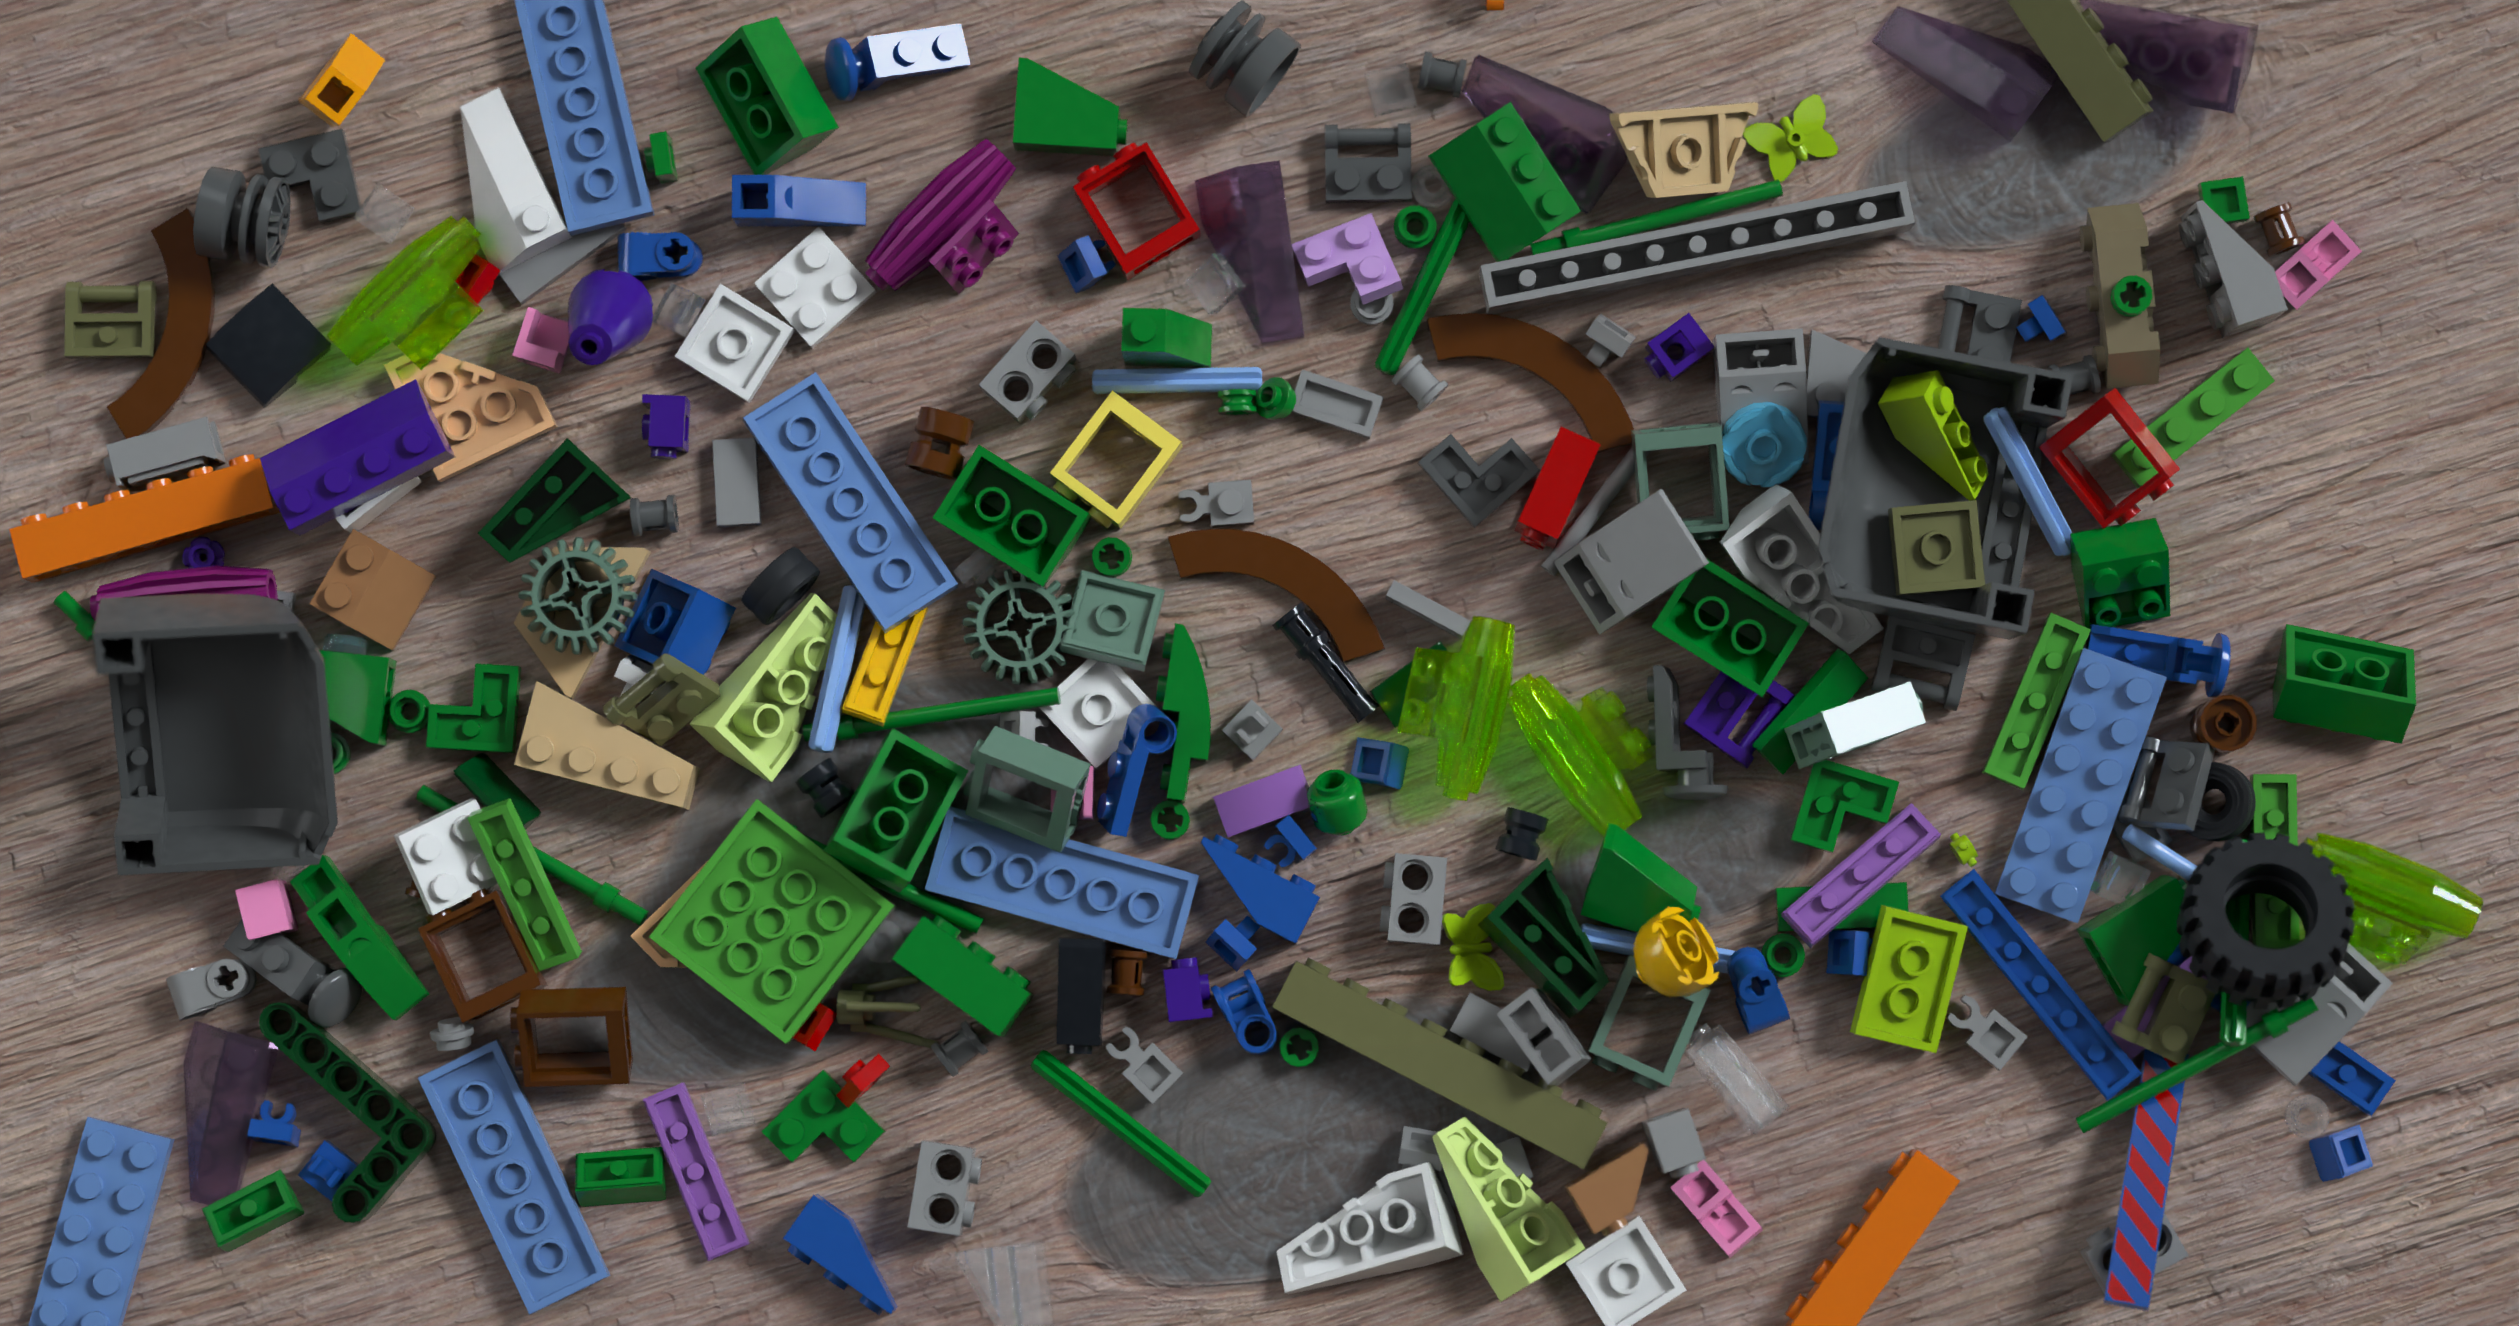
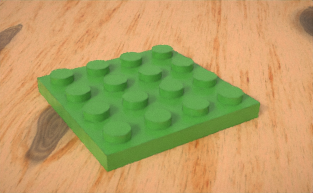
(772, 921)

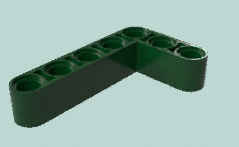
(359, 1102)

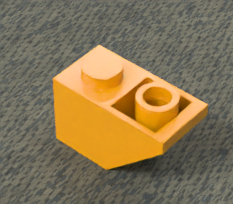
(342, 81)

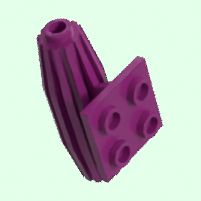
(949, 225)
(191, 581)

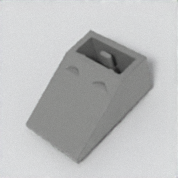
(2236, 278)
(1759, 370)
(1631, 562)
(2340, 1005)

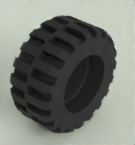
(2278, 871)

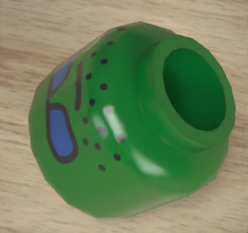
(1337, 802)

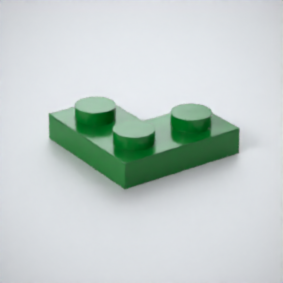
(489, 722)
(1837, 790)
(820, 1111)

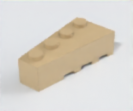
(589, 749)

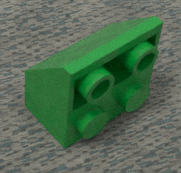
(2121, 573)

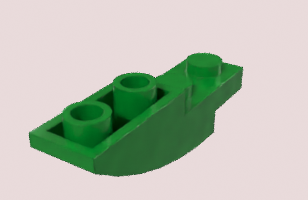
(1184, 694)
(357, 939)

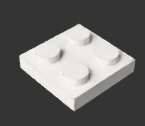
(815, 287)
(734, 343)
(1096, 708)
(446, 858)
(1625, 1275)

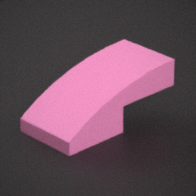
(2315, 264)
(1716, 1209)

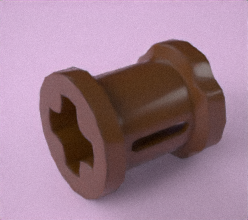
(2277, 244)
(1126, 972)

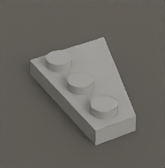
(1828, 370)

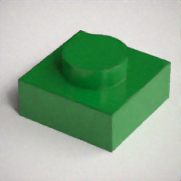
(661, 158)
(2226, 198)

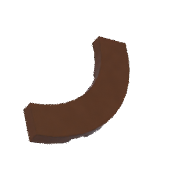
(184, 335)
(1543, 356)
(1291, 570)

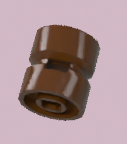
(944, 429)
(2224, 724)

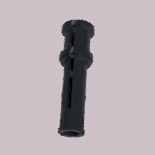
(1313, 645)

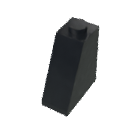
(1080, 994)

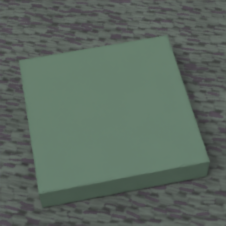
(1112, 620)

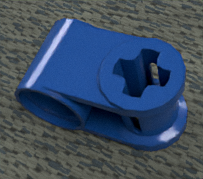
(650, 255)
(1755, 990)
(1245, 1010)

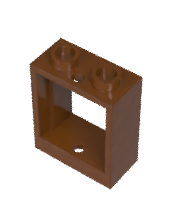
(494, 999)
(575, 1067)

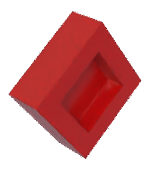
(478, 278)
(815, 1027)
(861, 1079)

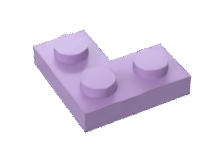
(1350, 248)

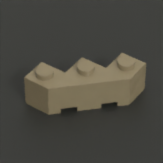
(2117, 246)

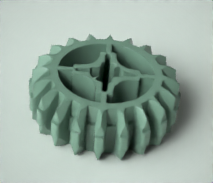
(557, 601)
(1000, 630)

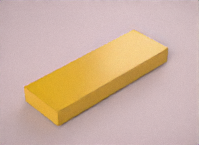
(882, 670)

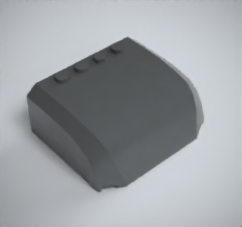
(1880, 473)
(216, 733)

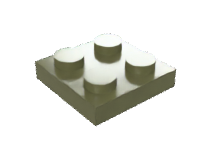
(1936, 547)

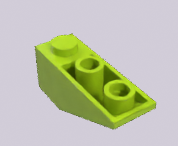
(1929, 425)

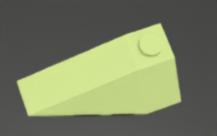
(770, 692)
(1505, 1221)

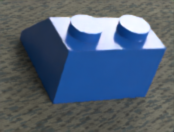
(675, 621)

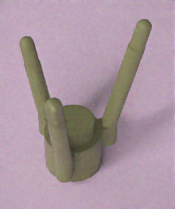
(858, 1007)

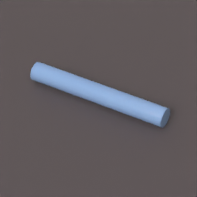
(2158, 851)

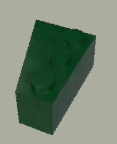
(552, 502)
(1546, 941)

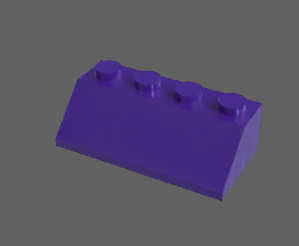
(355, 458)

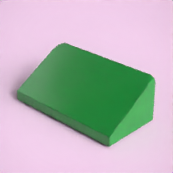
(620, 1177)
(252, 1211)

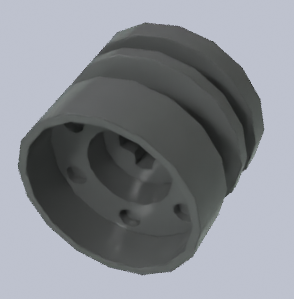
(1244, 58)
(234, 217)

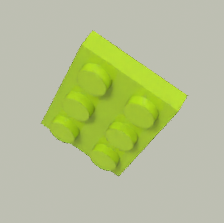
(1909, 979)

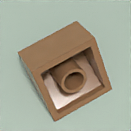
(373, 590)
(1609, 1190)

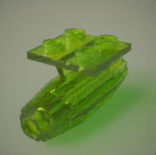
(413, 298)
(1462, 703)
(1583, 748)
(2397, 898)

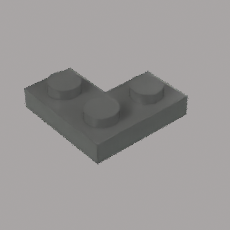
(323, 163)
(1476, 488)

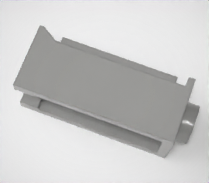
(163, 453)

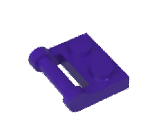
(1723, 708)

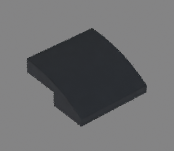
(268, 345)

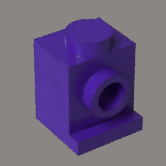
(1688, 337)
(666, 425)
(1186, 991)

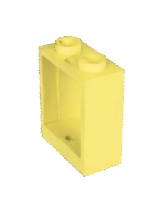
(1141, 425)

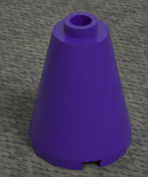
(607, 315)

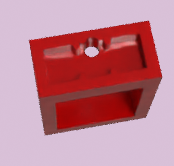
(1160, 246)
(2080, 479)
(1556, 489)

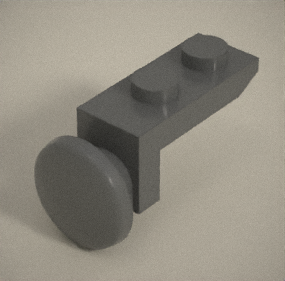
(1692, 767)
(326, 991)

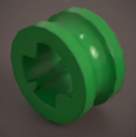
(2141, 305)
(1237, 402)
(1119, 546)
(1180, 810)
(1305, 1035)

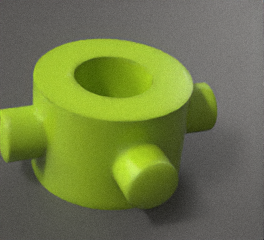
(1963, 849)

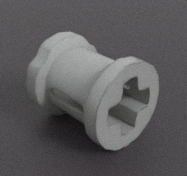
(1419, 382)

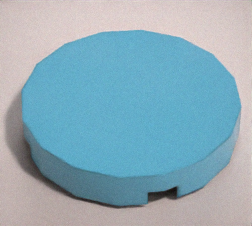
(1763, 444)

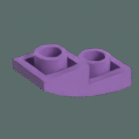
(1263, 800)

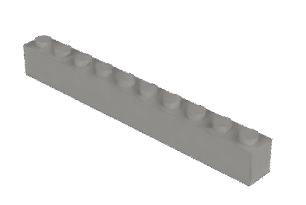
(1696, 248)

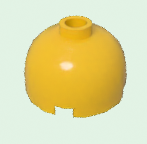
(1675, 954)

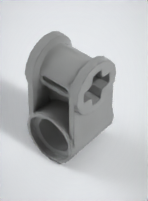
(205, 987)

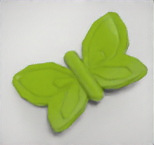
(1795, 140)
(1468, 960)

